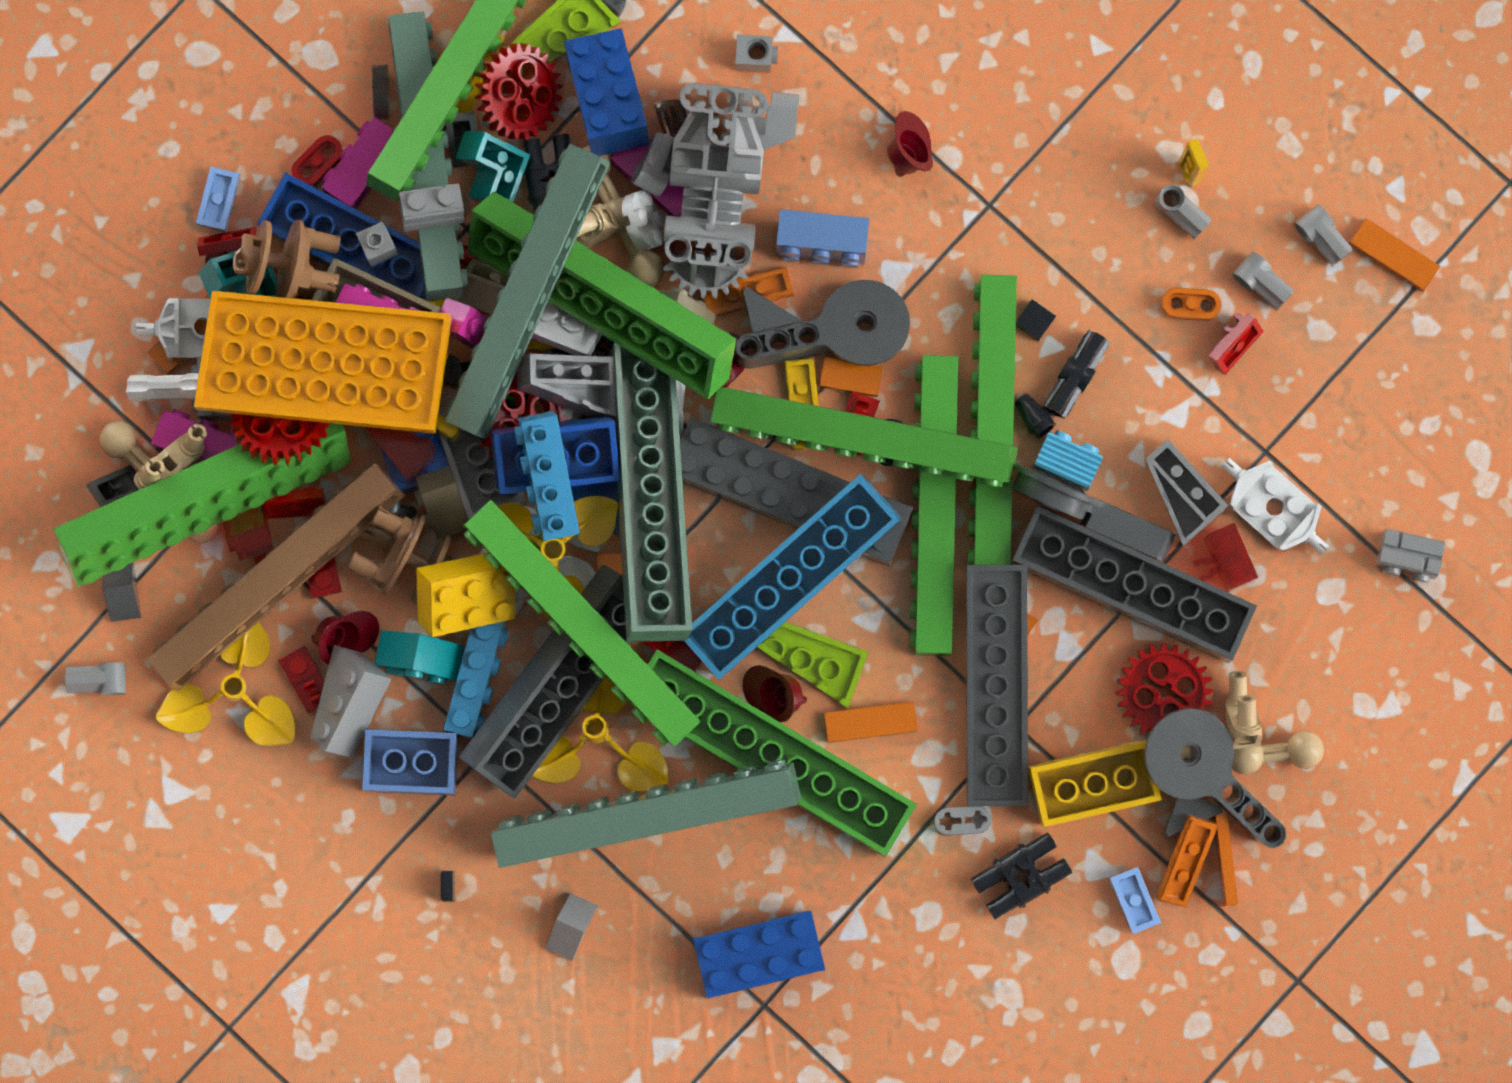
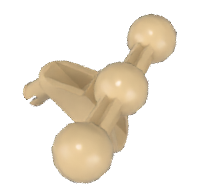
(607, 220)
(120, 441)
(1243, 723)

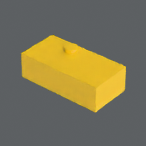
(1092, 783)

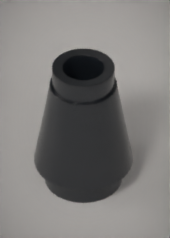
(1034, 416)

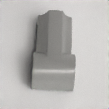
(652, 171)
(1185, 214)
(1319, 229)
(1257, 276)
(105, 679)

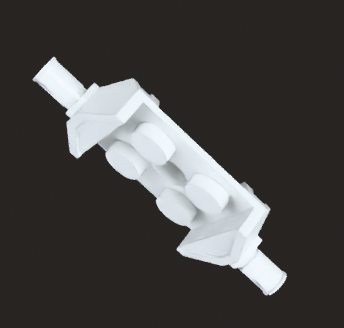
(176, 327)
(1298, 513)

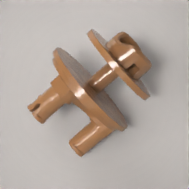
(294, 270)
(397, 539)

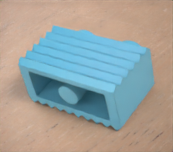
(1068, 460)

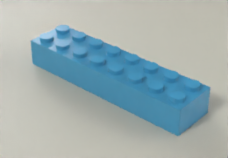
(791, 576)

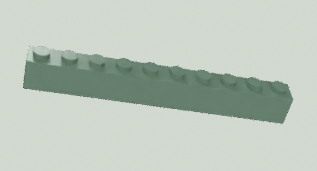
(437, 245)
(526, 291)

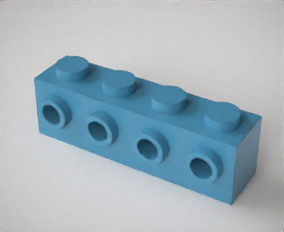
(548, 476)
(474, 679)

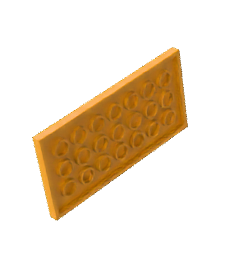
(323, 362)

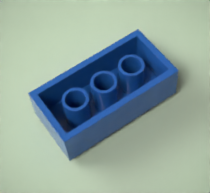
(607, 92)
(587, 447)
(759, 954)

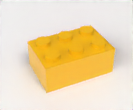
(462, 595)

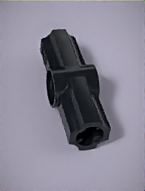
(1076, 374)

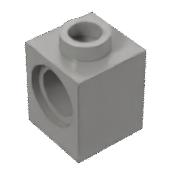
(746, 43)
(377, 244)

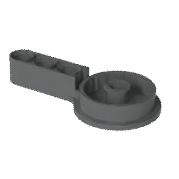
(838, 330)
(1095, 513)
(1206, 771)

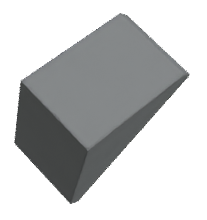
(571, 926)

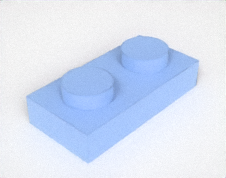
(218, 199)
(1135, 900)

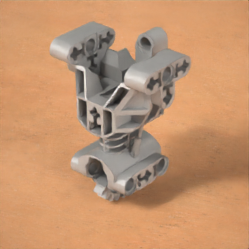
(717, 178)

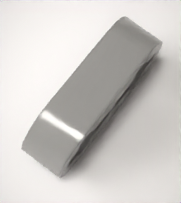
(963, 828)

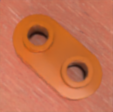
(1190, 303)

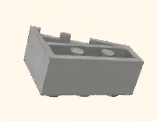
(571, 381)
(1185, 492)
(348, 701)

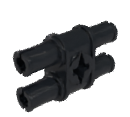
(537, 172)
(1005, 870)

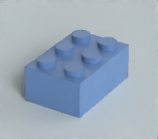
(822, 238)
(410, 762)

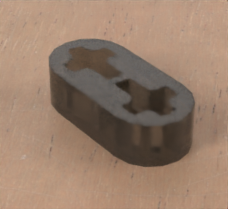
(380, 91)

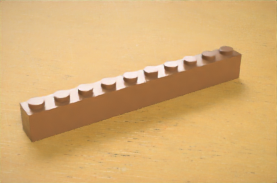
(274, 577)

